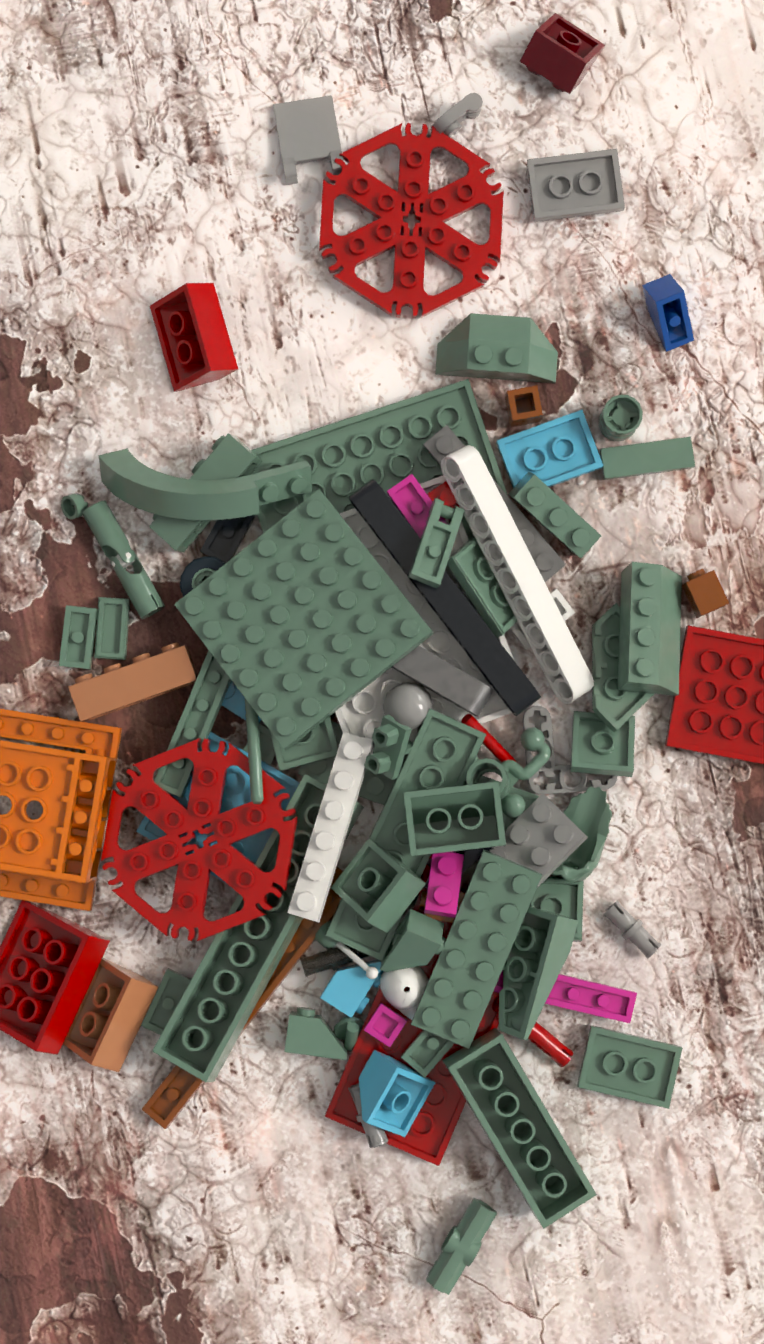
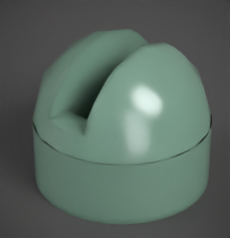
(68, 503)

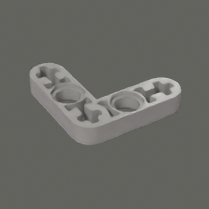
(549, 767)

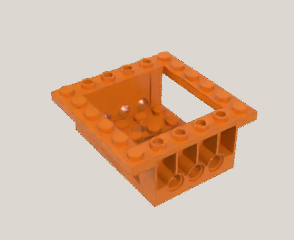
(60, 852)

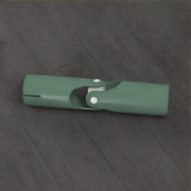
(117, 549)

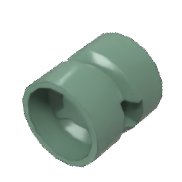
(620, 418)

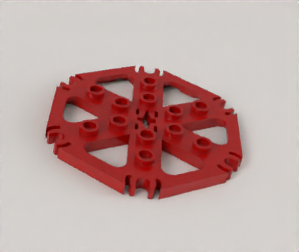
(385, 231)
(195, 868)

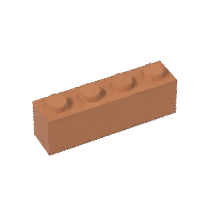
(134, 683)

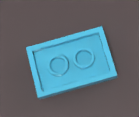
(551, 451)

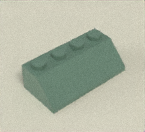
(649, 629)

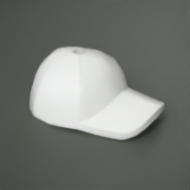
(393, 985)

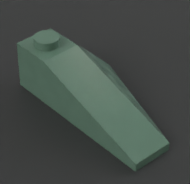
(533, 969)

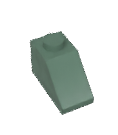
(414, 942)
(312, 1036)

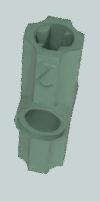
(461, 1246)

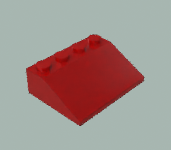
(45, 975)

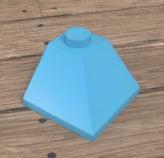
(391, 1093)

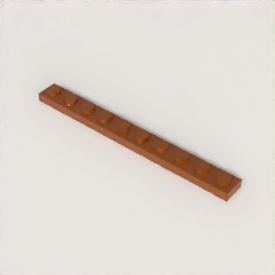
(180, 1084)

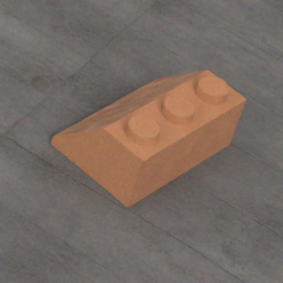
(110, 1015)

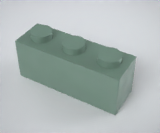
(554, 514)

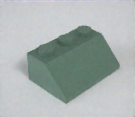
(454, 819)

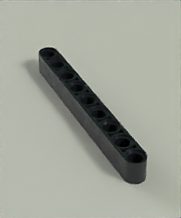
(446, 601)

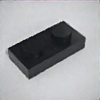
(226, 537)

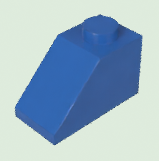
(668, 311)

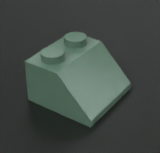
(378, 886)

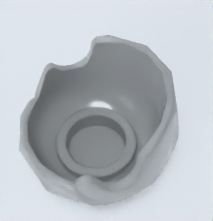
(408, 704)

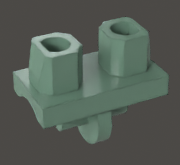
(391, 745)

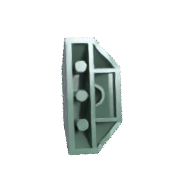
(497, 350)

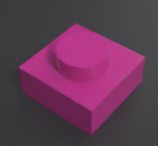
(385, 1024)

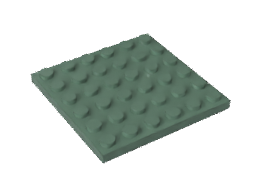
(303, 619)

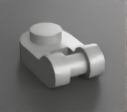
(450, 121)

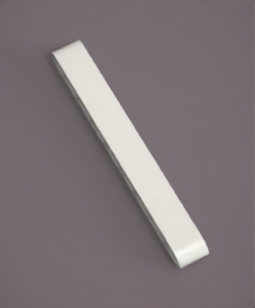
(517, 574)

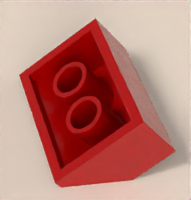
(193, 336)

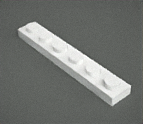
(330, 827)

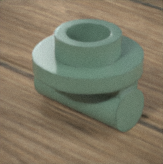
(348, 1030)

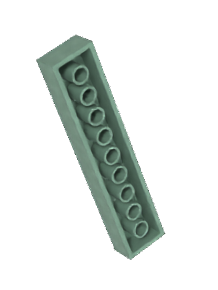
(241, 958)

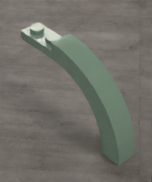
(200, 498)

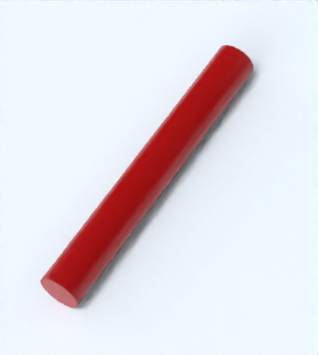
(489, 741)

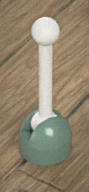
(371, 972)

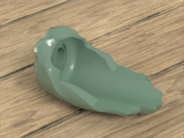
(592, 816)

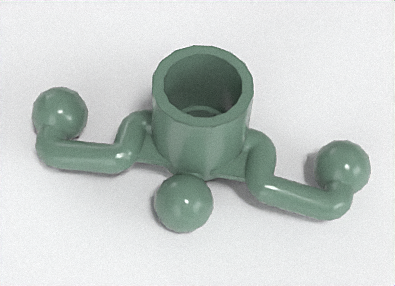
(510, 771)

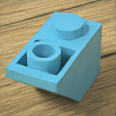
(349, 988)

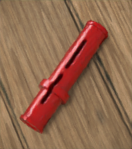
(546, 1042)

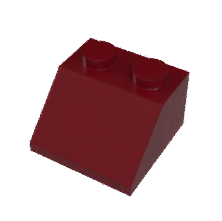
(561, 53)

